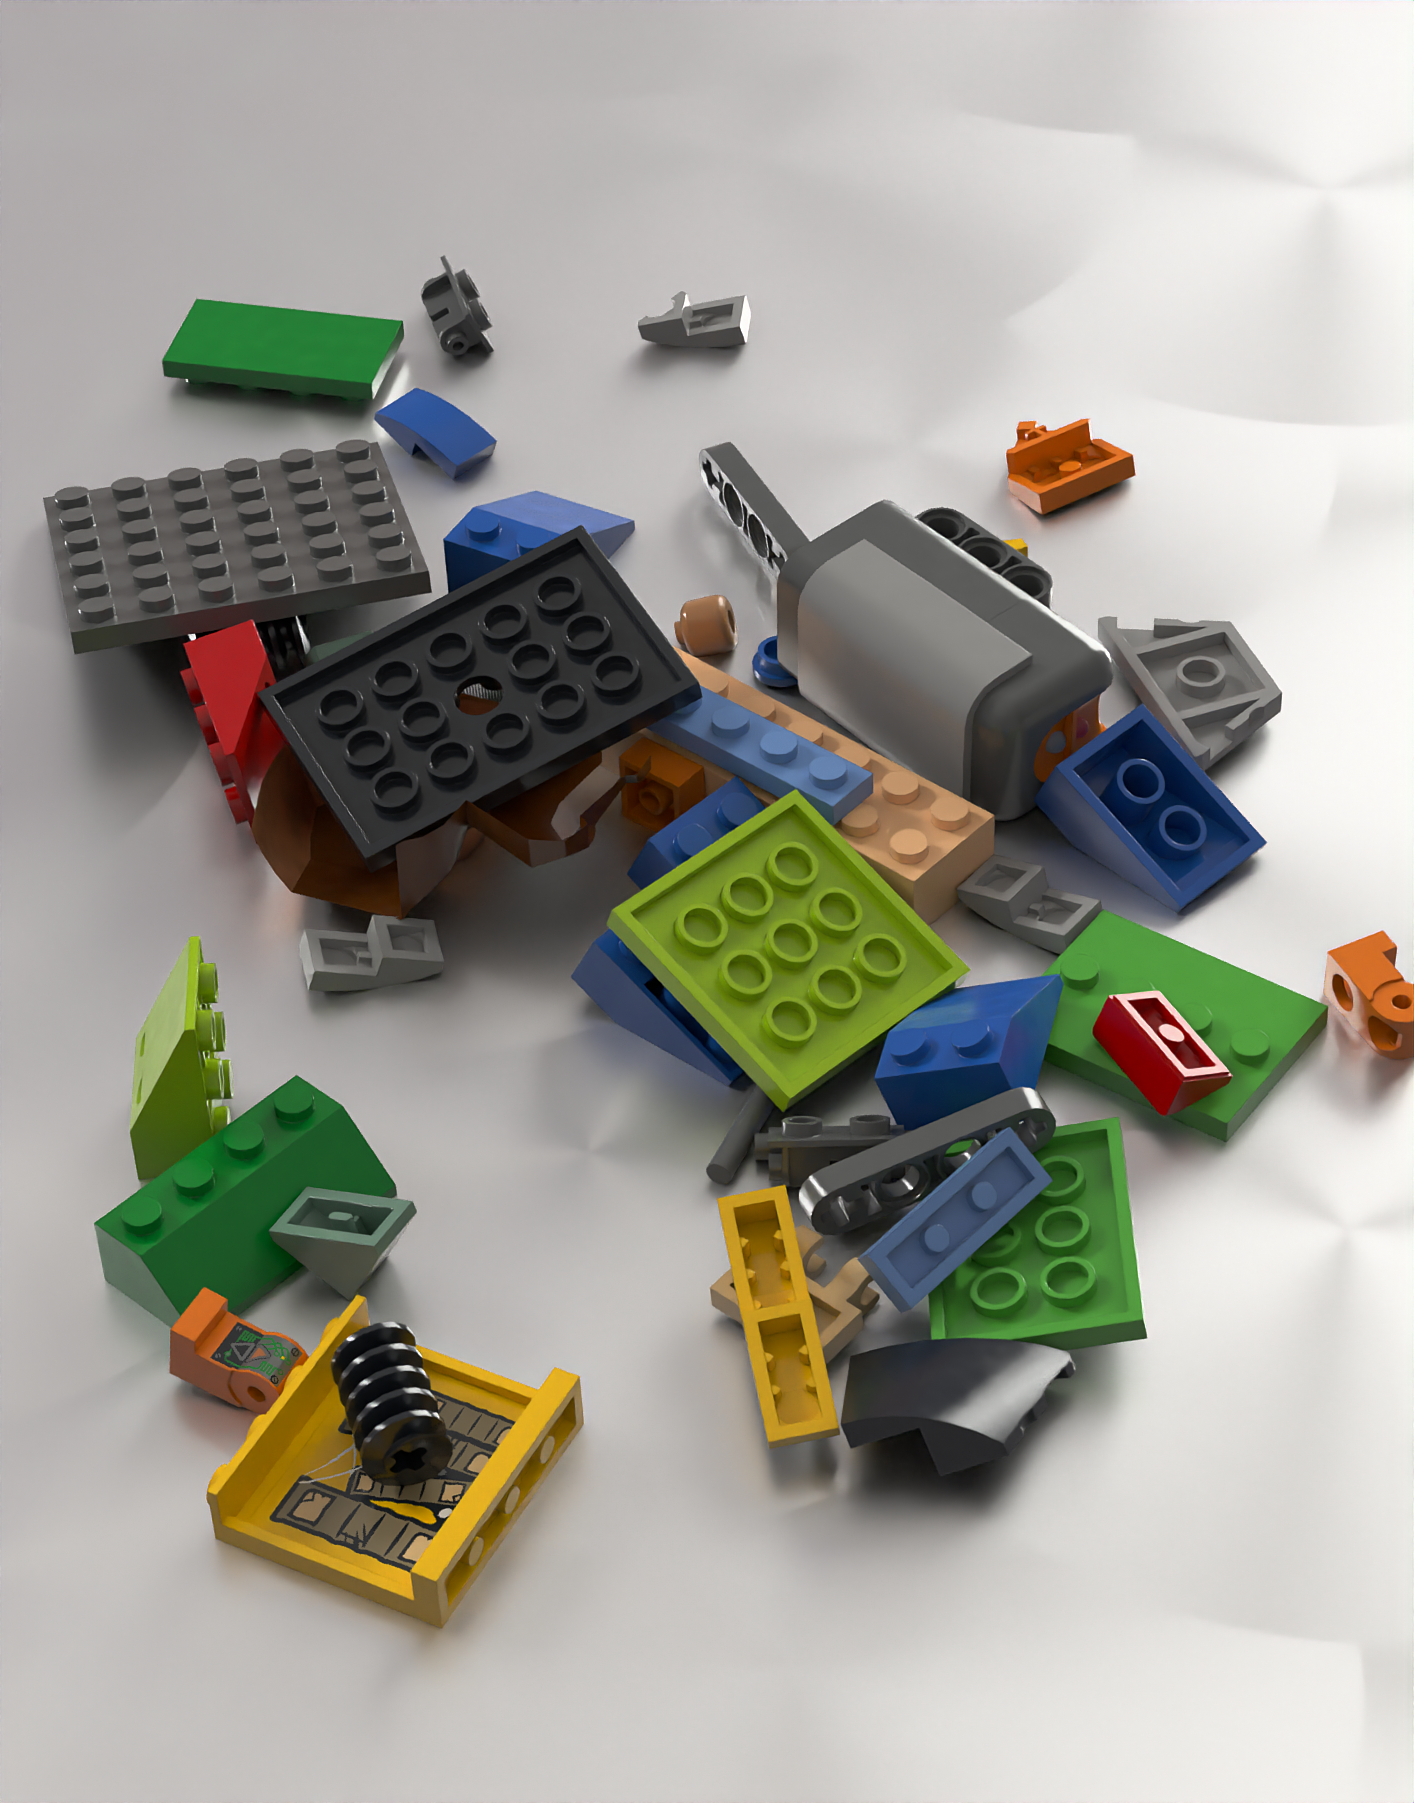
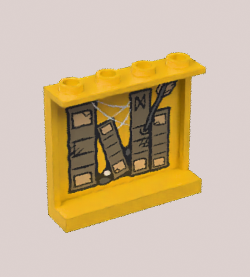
(418, 1547)

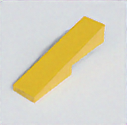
(777, 1317)

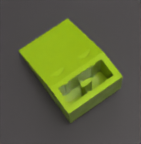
(179, 1068)

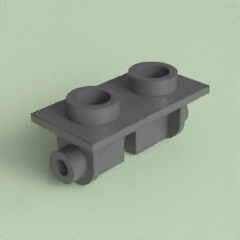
(456, 310)
(811, 1146)

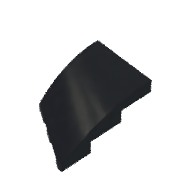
(960, 1392)

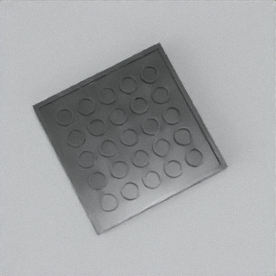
(232, 546)

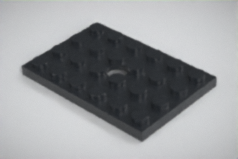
(548, 629)

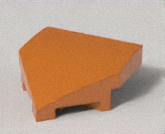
(1062, 465)

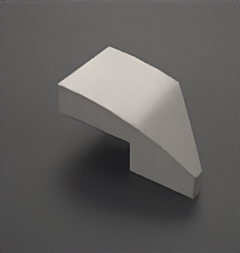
(700, 325)

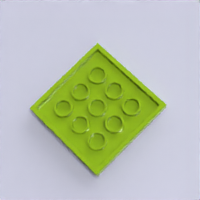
(787, 948)

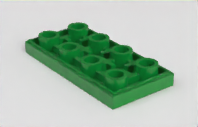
(283, 349)

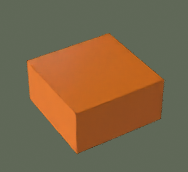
(667, 790)

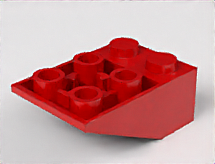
(242, 741)

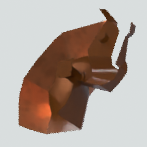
(320, 862)

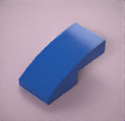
(439, 429)

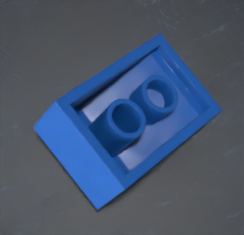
(516, 525)
(1148, 812)
(967, 1048)

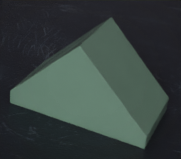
(342, 1234)

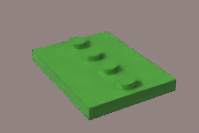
(1241, 1017)
(1063, 1263)

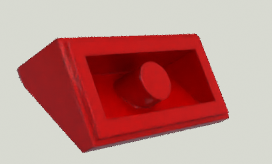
(1158, 1051)

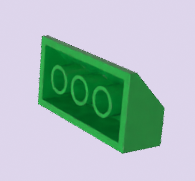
(214, 1208)

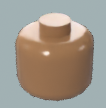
(707, 626)

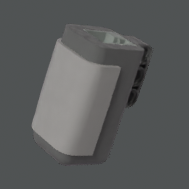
(941, 652)

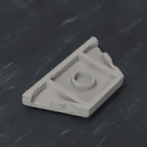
(1195, 682)

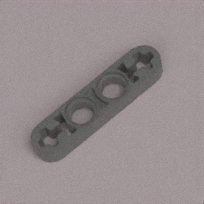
(750, 505)
(925, 1153)

